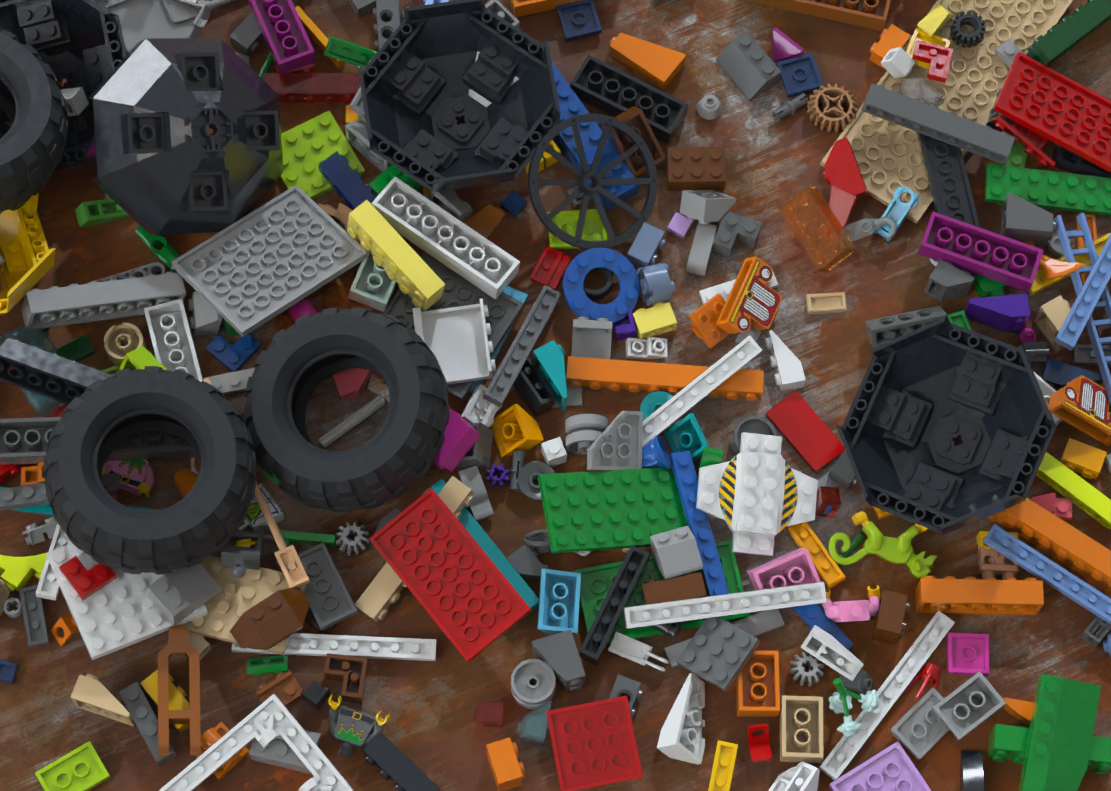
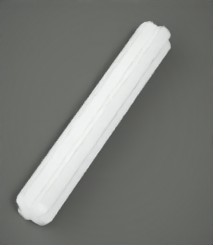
(352, 421)

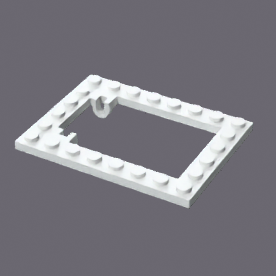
(264, 724)

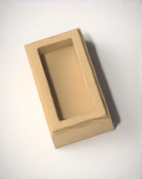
(826, 303)

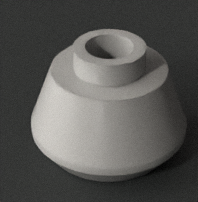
(709, 107)

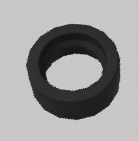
(601, 293)

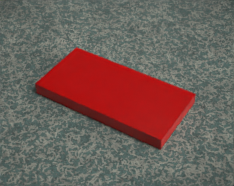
(805, 431)

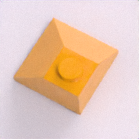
(515, 431)

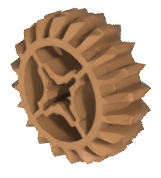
(830, 98)

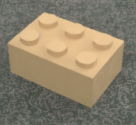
(801, 729)

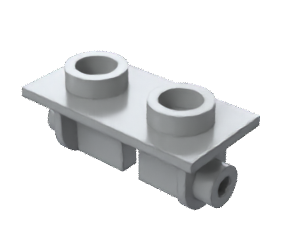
(35, 532)

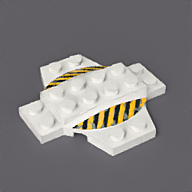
(757, 494)

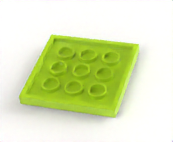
(307, 147)

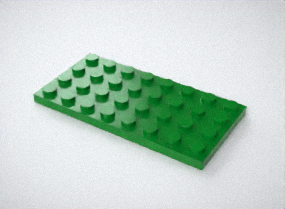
(609, 508)
(598, 580)

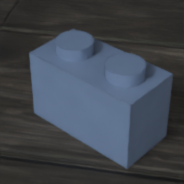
(646, 246)

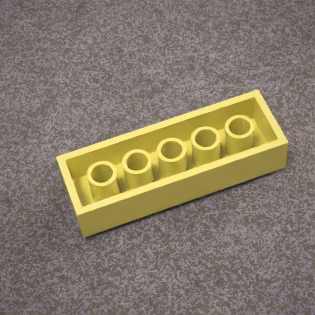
(395, 256)

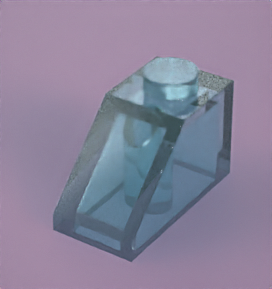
(535, 725)

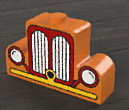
(750, 299)
(1084, 407)

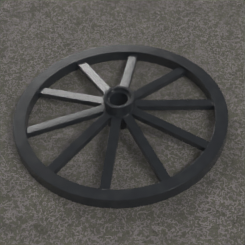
(533, 181)

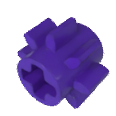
(501, 472)

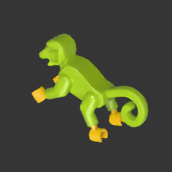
(891, 549)

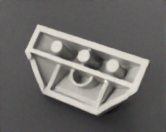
(798, 778)

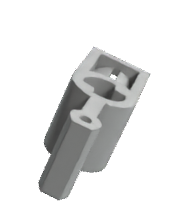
(480, 505)

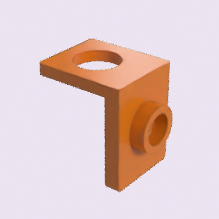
(69, 627)

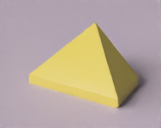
(935, 20)

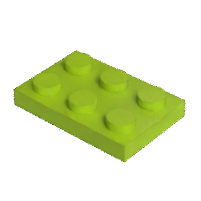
(567, 221)
(75, 771)

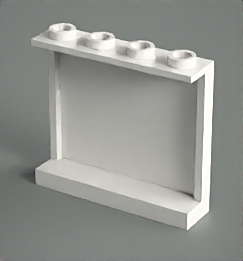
(458, 341)

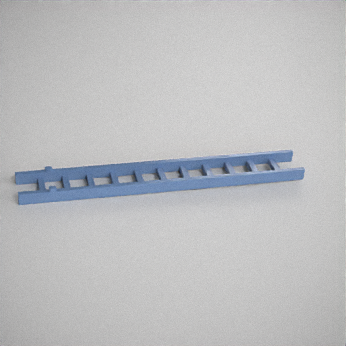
(1106, 299)

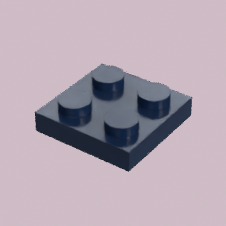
(579, 19)
(799, 75)

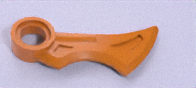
(1055, 268)

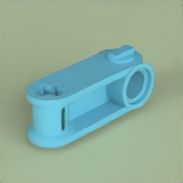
(898, 210)

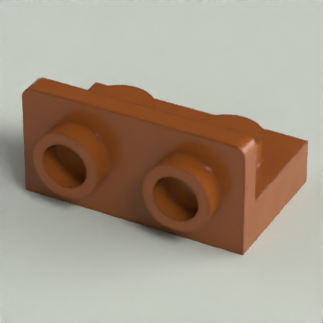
(284, 687)

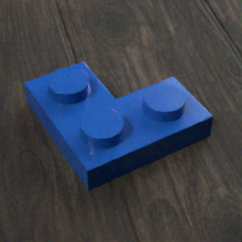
(233, 356)

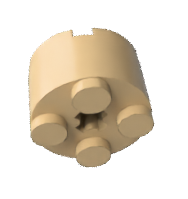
(122, 340)

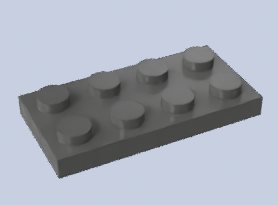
(326, 590)

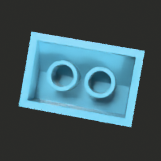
(559, 601)

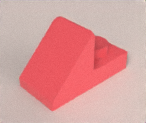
(1058, 506)

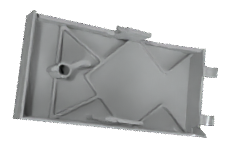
(158, 19)

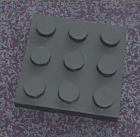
(718, 652)

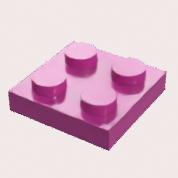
(967, 653)

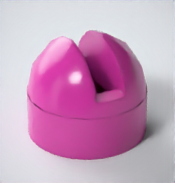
(1026, 337)

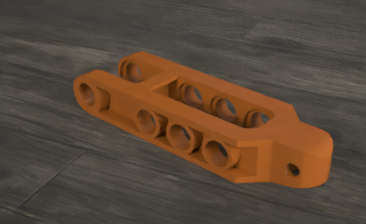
(179, 643)

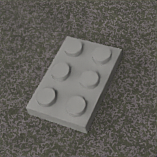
(921, 725)

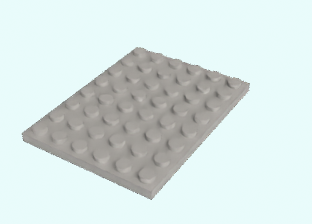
(269, 260)

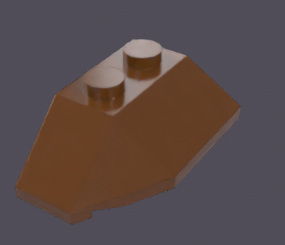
(271, 619)

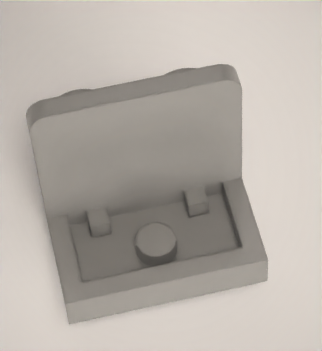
(591, 338)

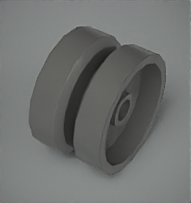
(751, 424)

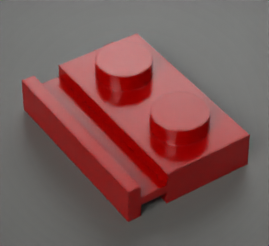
(550, 268)

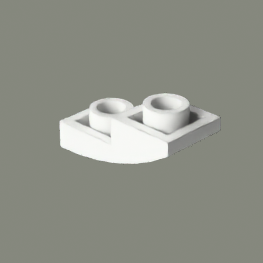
(646, 349)

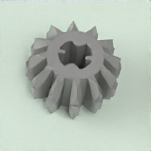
(359, 535)
(799, 665)

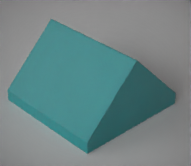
(687, 436)

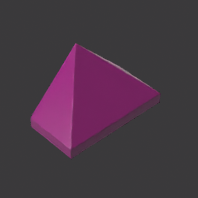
(784, 47)

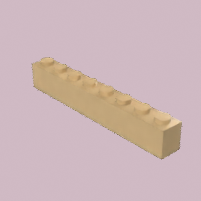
(387, 584)

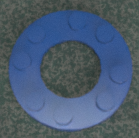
(601, 258)

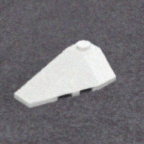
(682, 730)

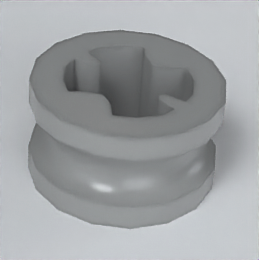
(12, 601)

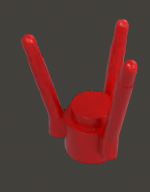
(929, 674)

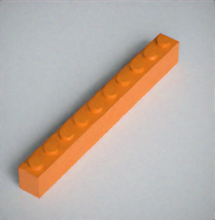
(655, 377)

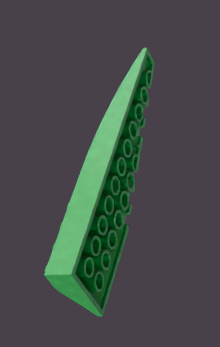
(1059, 734)

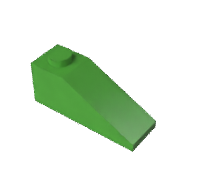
(99, 212)

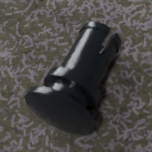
(668, 629)

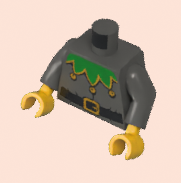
(353, 727)

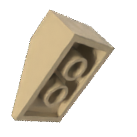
(94, 697)

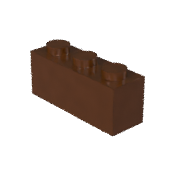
(674, 589)

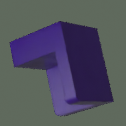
(625, 328)

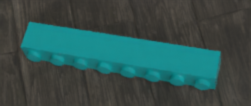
(494, 553)

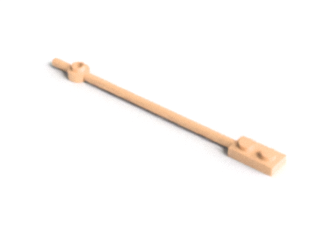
(286, 556)

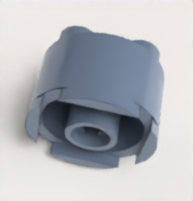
(655, 284)

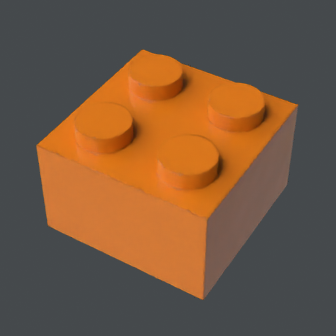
(504, 764)

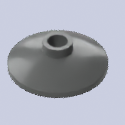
(529, 473)

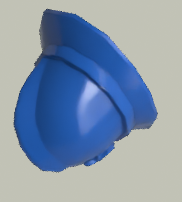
(655, 454)

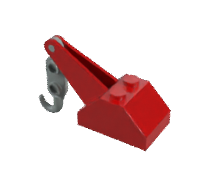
(847, 187)

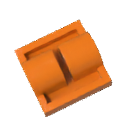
(705, 320)
(210, 737)

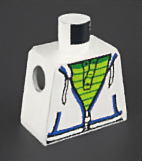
(255, 516)

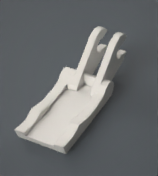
(634, 650)

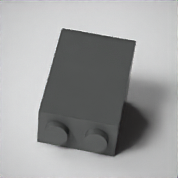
(1026, 221)
(563, 657)

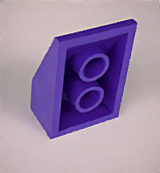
(1000, 312)

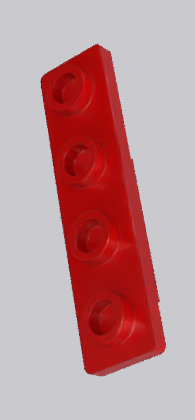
(1027, 138)

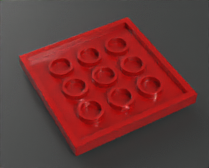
(594, 744)

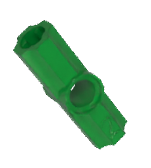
(165, 255)

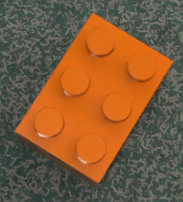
(759, 686)

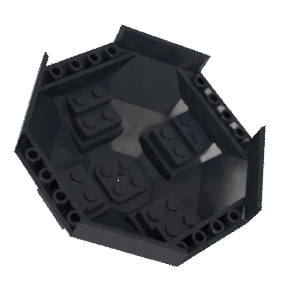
(79, 44)
(453, 67)
(156, 138)
(925, 397)

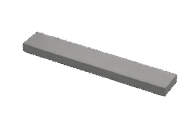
(754, 625)

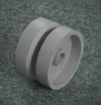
(583, 431)
(538, 674)

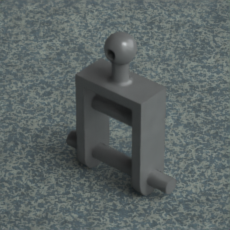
(244, 557)

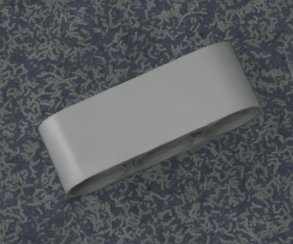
(701, 249)

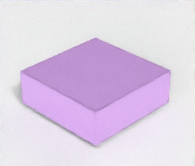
(679, 225)

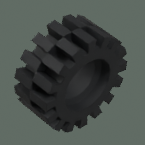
(967, 19)

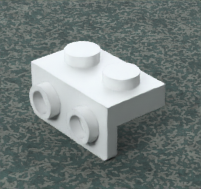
(480, 409)

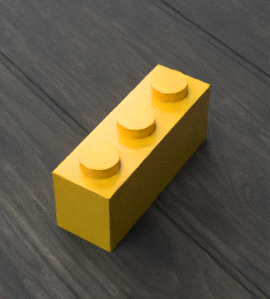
(176, 696)

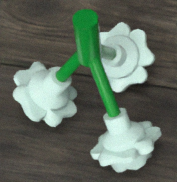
(841, 702)

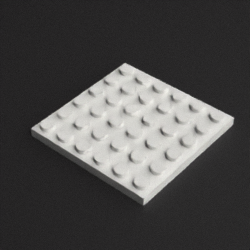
(117, 612)

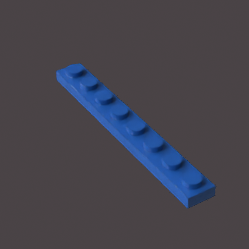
(698, 523)

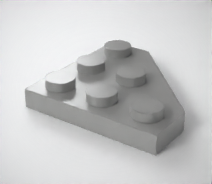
(619, 444)

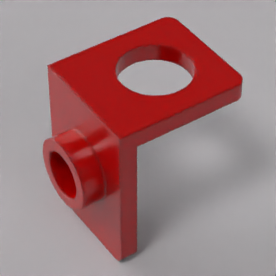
(759, 745)

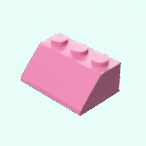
(784, 571)

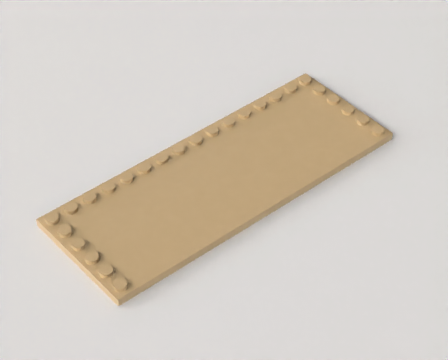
(892, 153)

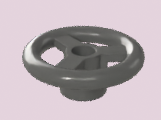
(539, 540)

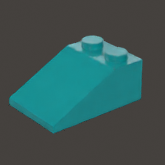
(550, 363)

